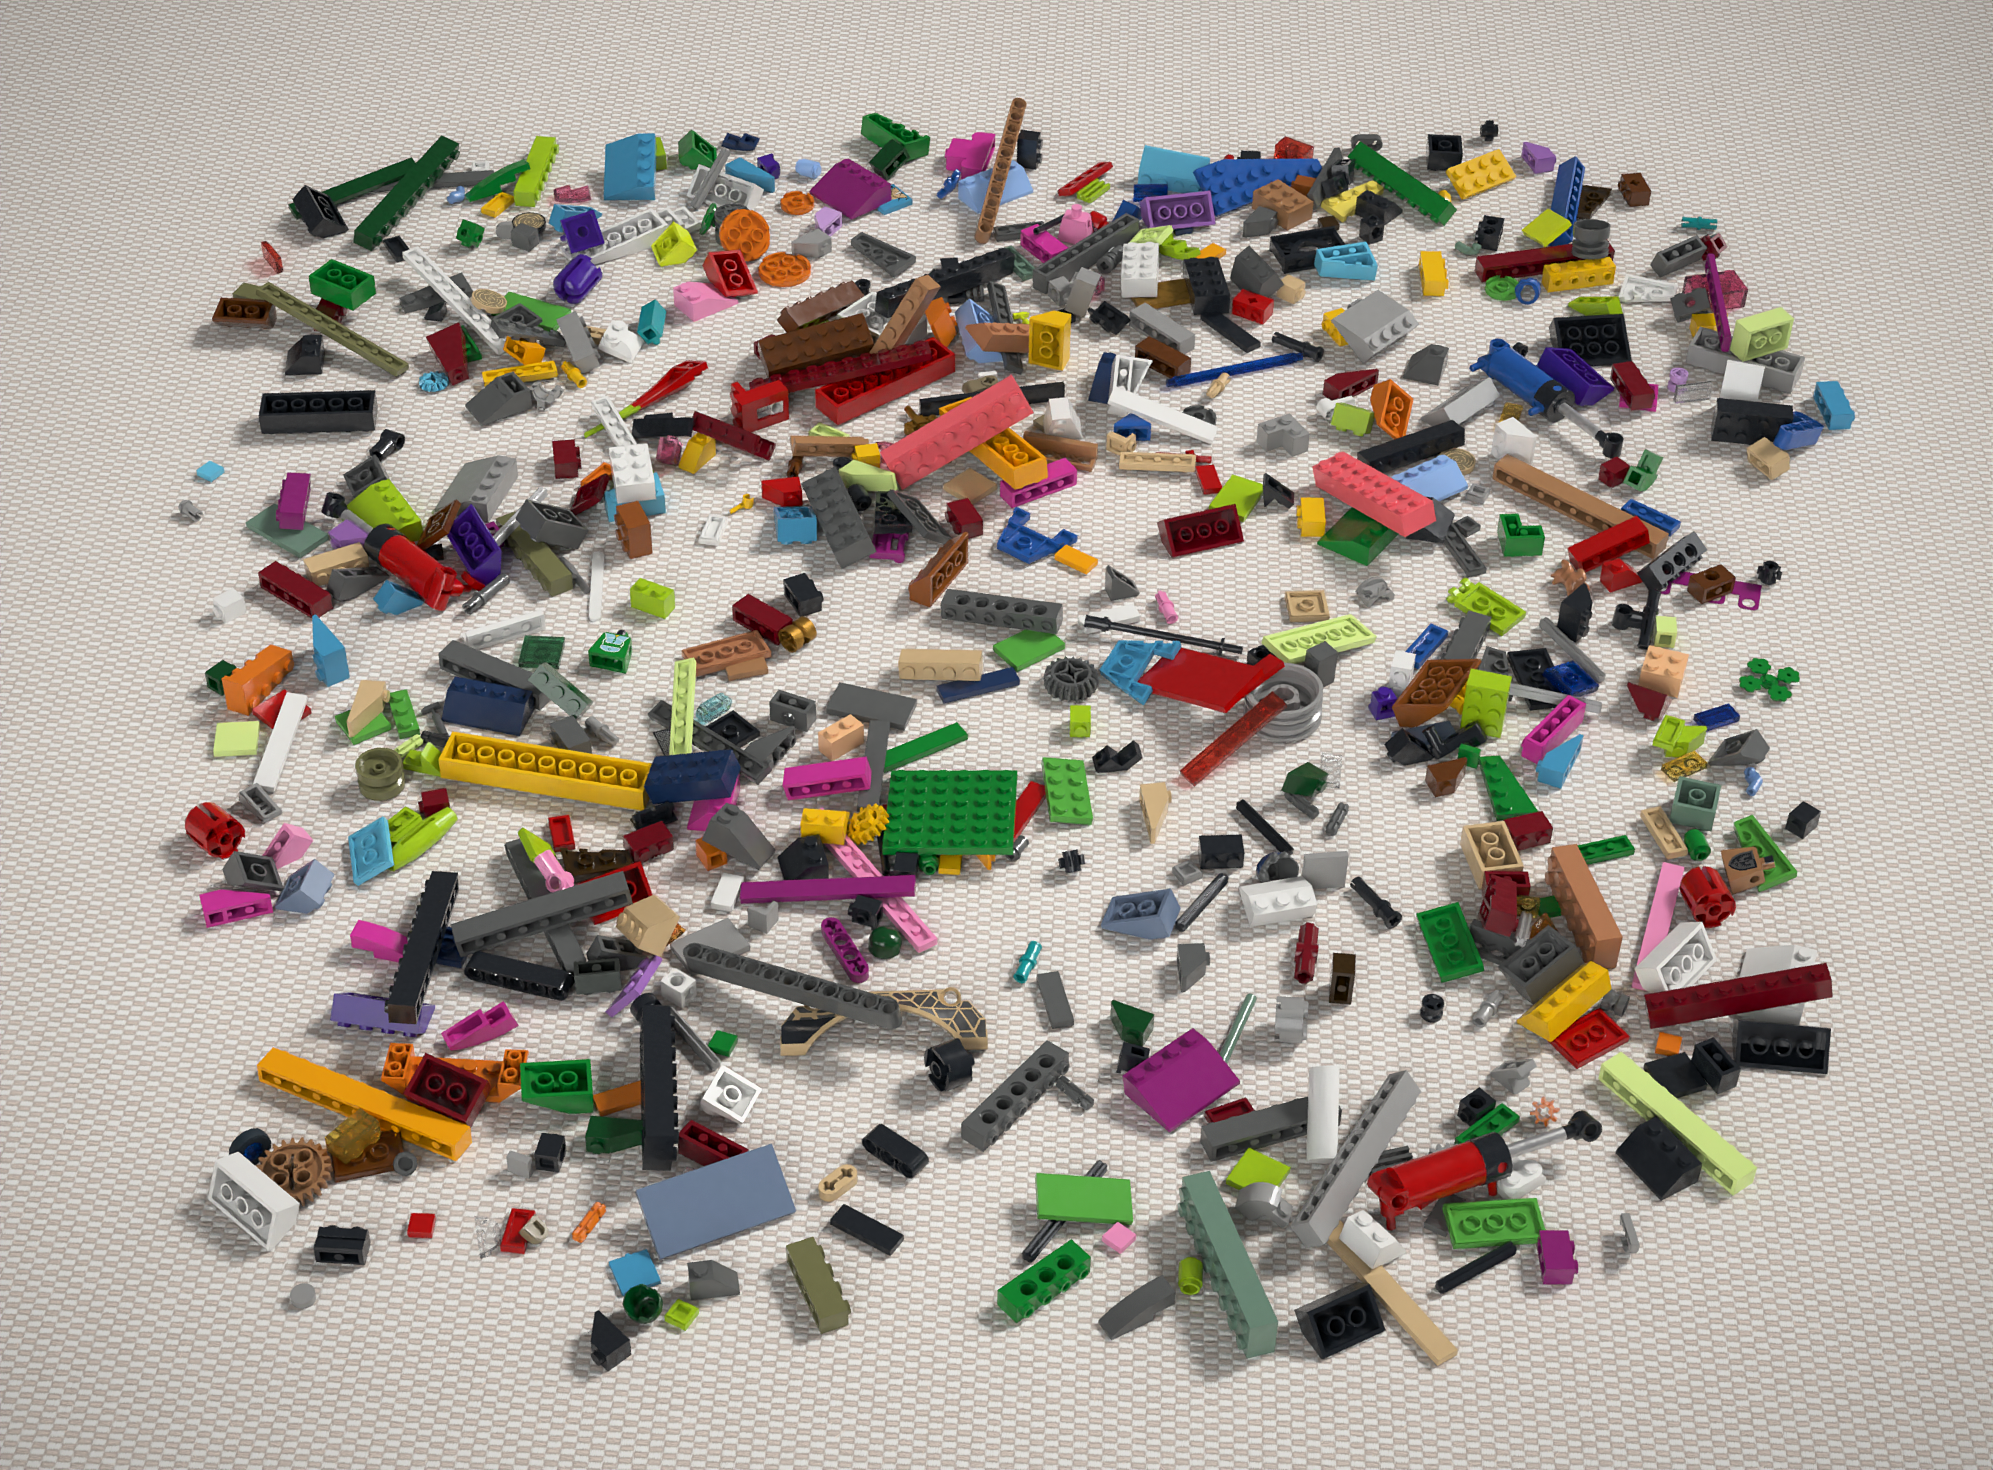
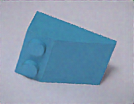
(795, 524)
(328, 654)

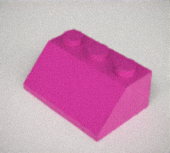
(704, 810)

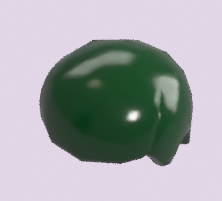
(884, 942)
(642, 1304)

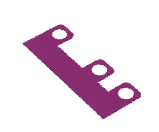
(1743, 589)

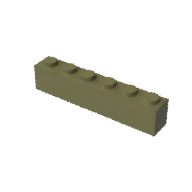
(538, 560)

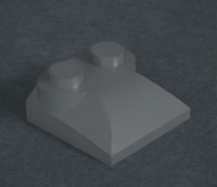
(520, 314)
(364, 475)

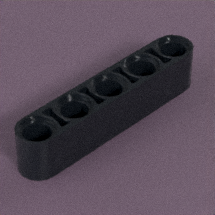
(519, 976)

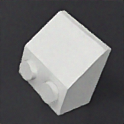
(1513, 439)
(1370, 1240)

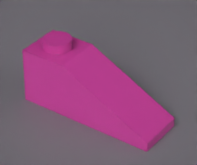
(231, 906)

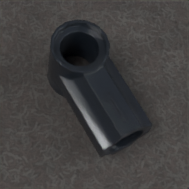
(388, 442)
(1626, 617)

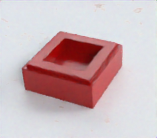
(472, 582)
(421, 1225)

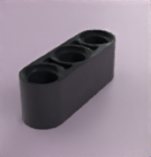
(895, 1151)

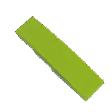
(1177, 249)

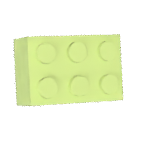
(1761, 334)

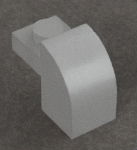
(1264, 1199)

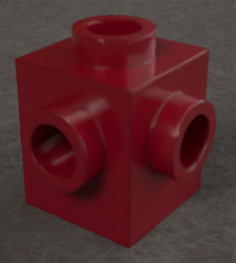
(1714, 244)

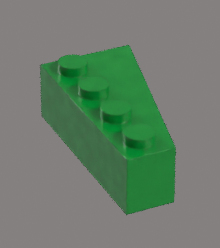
(882, 130)

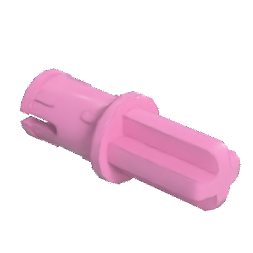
(1166, 607)

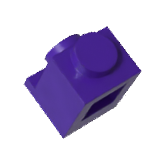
(769, 165)
(1382, 698)

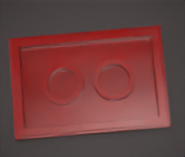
(1589, 1038)

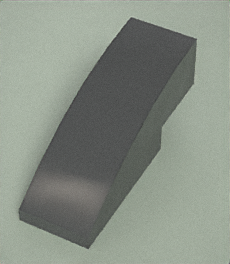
(1138, 1308)

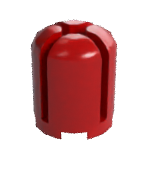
(214, 830)
(1707, 896)

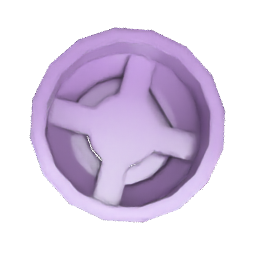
(1677, 377)

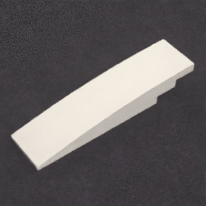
(636, 234)

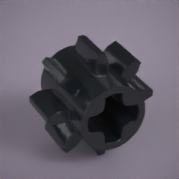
(1489, 130)
(1769, 572)
(1071, 861)

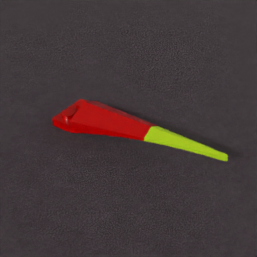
(673, 381)

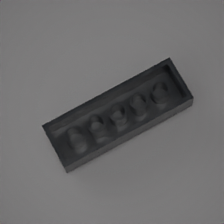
(318, 412)

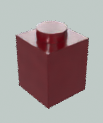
(1613, 472)
(433, 801)

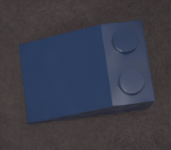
(1101, 384)

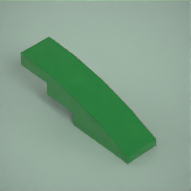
(492, 184)

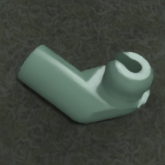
(1474, 250)

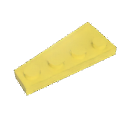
(1345, 203)

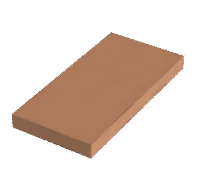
(727, 651)

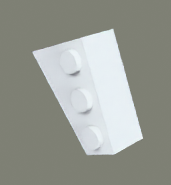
(1128, 375)
(1061, 419)

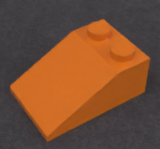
(1391, 408)

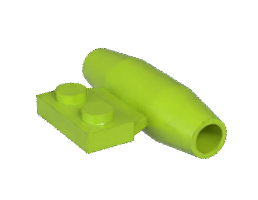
(415, 836)

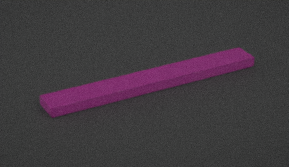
(1718, 303)
(827, 889)

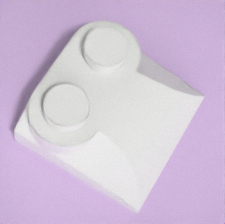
(620, 341)
(729, 1096)
(1524, 1178)

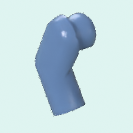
(456, 196)
(1754, 781)

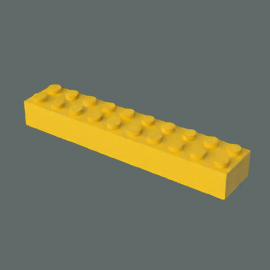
(545, 770)

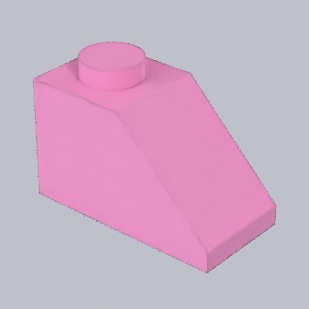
(288, 845)

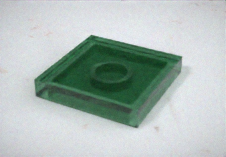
(541, 650)

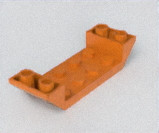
(502, 1075)

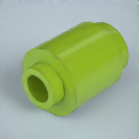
(1190, 1275)

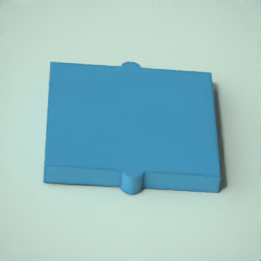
(634, 1270)

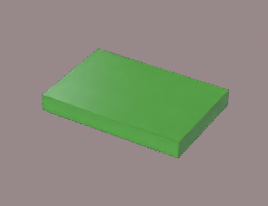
(1028, 648)

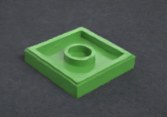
(375, 727)

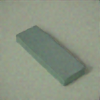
(1022, 267)

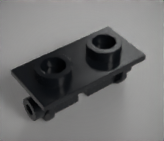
(647, 817)

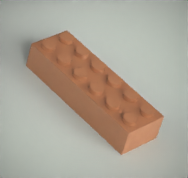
(1583, 906)

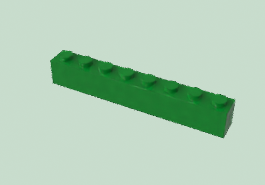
(1402, 184)

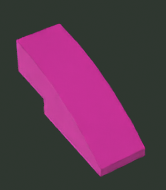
(380, 940)
(480, 1027)

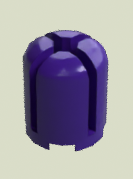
(577, 279)

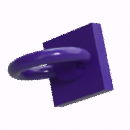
(581, 232)

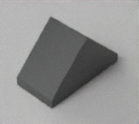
(1118, 585)

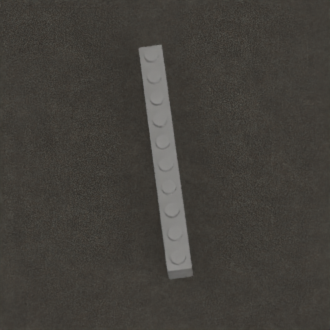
(1355, 1160)

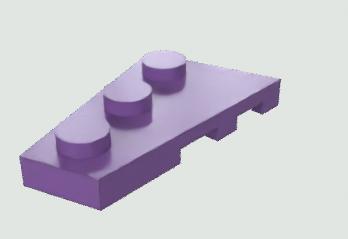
(636, 985)

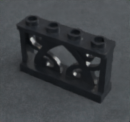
(1287, 246)

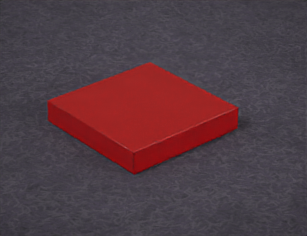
(269, 709)

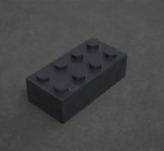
(1206, 285)
(1748, 420)

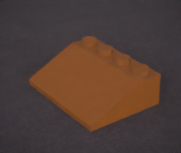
(1432, 690)

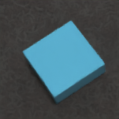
(210, 471)

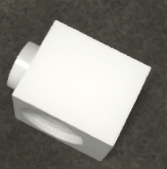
(678, 988)

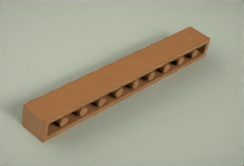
(1570, 501)

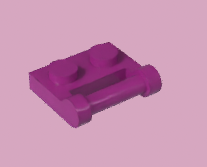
(883, 546)

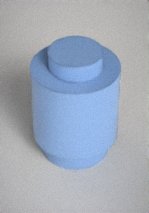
(808, 168)

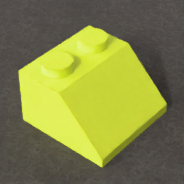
(673, 246)

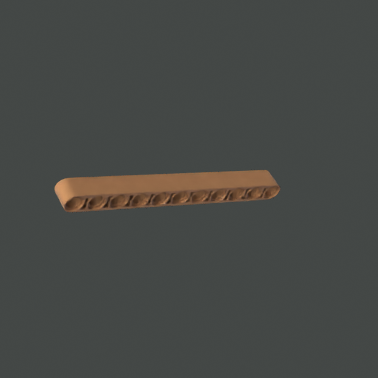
(1000, 171)

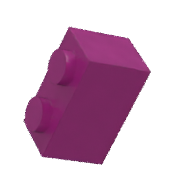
(1556, 1257)

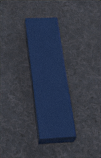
(989, 682)

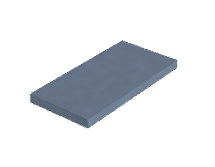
(715, 1201)

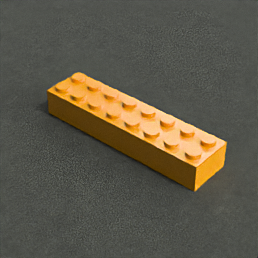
(1009, 456)

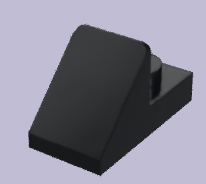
(1275, 490)

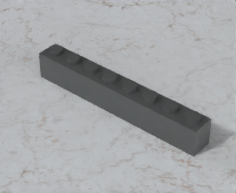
(1085, 252)
(541, 914)

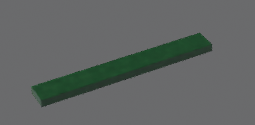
(364, 183)

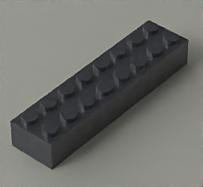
(658, 1088)

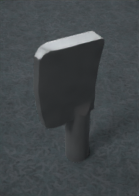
(578, 579)

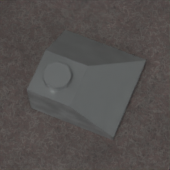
(1427, 364)
(1741, 750)
(252, 872)

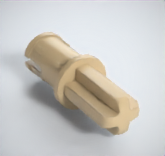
(1218, 385)

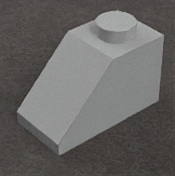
(812, 245)

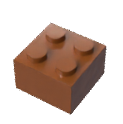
(633, 530)

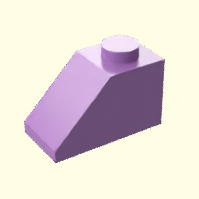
(1538, 157)
(346, 534)

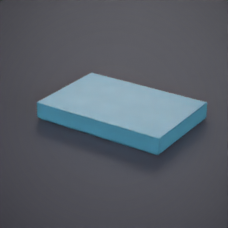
(370, 851)

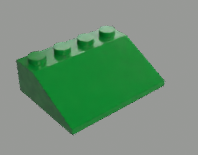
(1357, 537)

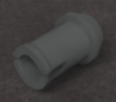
(1018, 847)

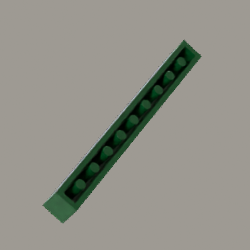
(406, 193)

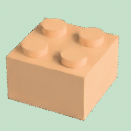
(1663, 670)

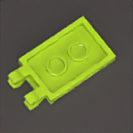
(1487, 602)

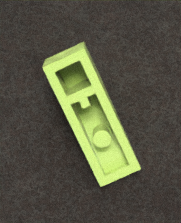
(868, 476)

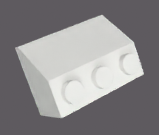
(1278, 901)

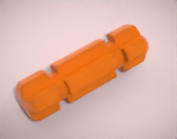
(588, 1222)

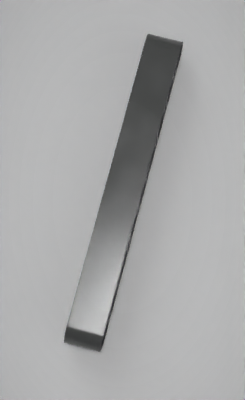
(533, 883)

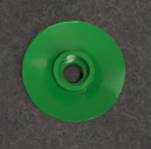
(708, 219)

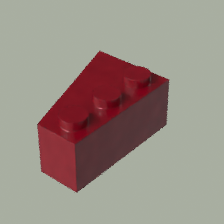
(1499, 906)

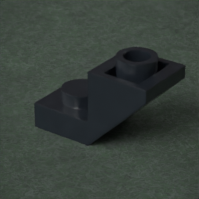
(1111, 761)

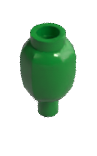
(928, 863)

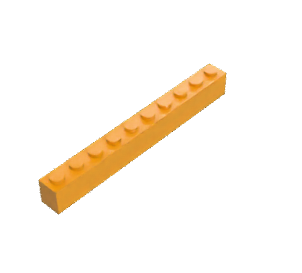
(347, 1095)

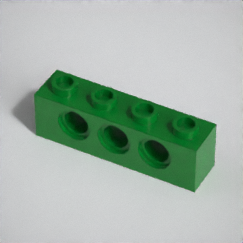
(1044, 1281)

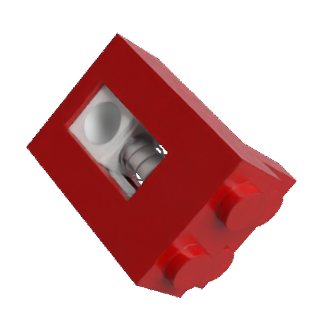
(759, 406)

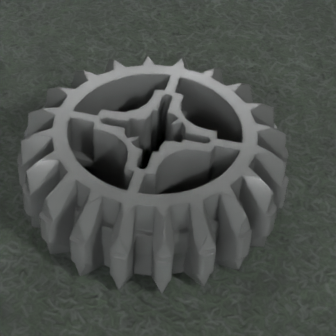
(1070, 679)

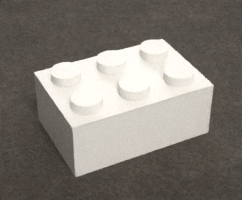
(632, 473)

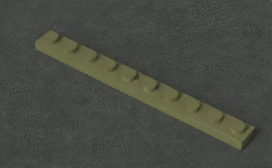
(332, 329)

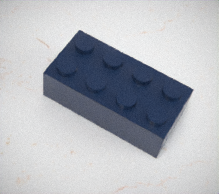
(692, 776)

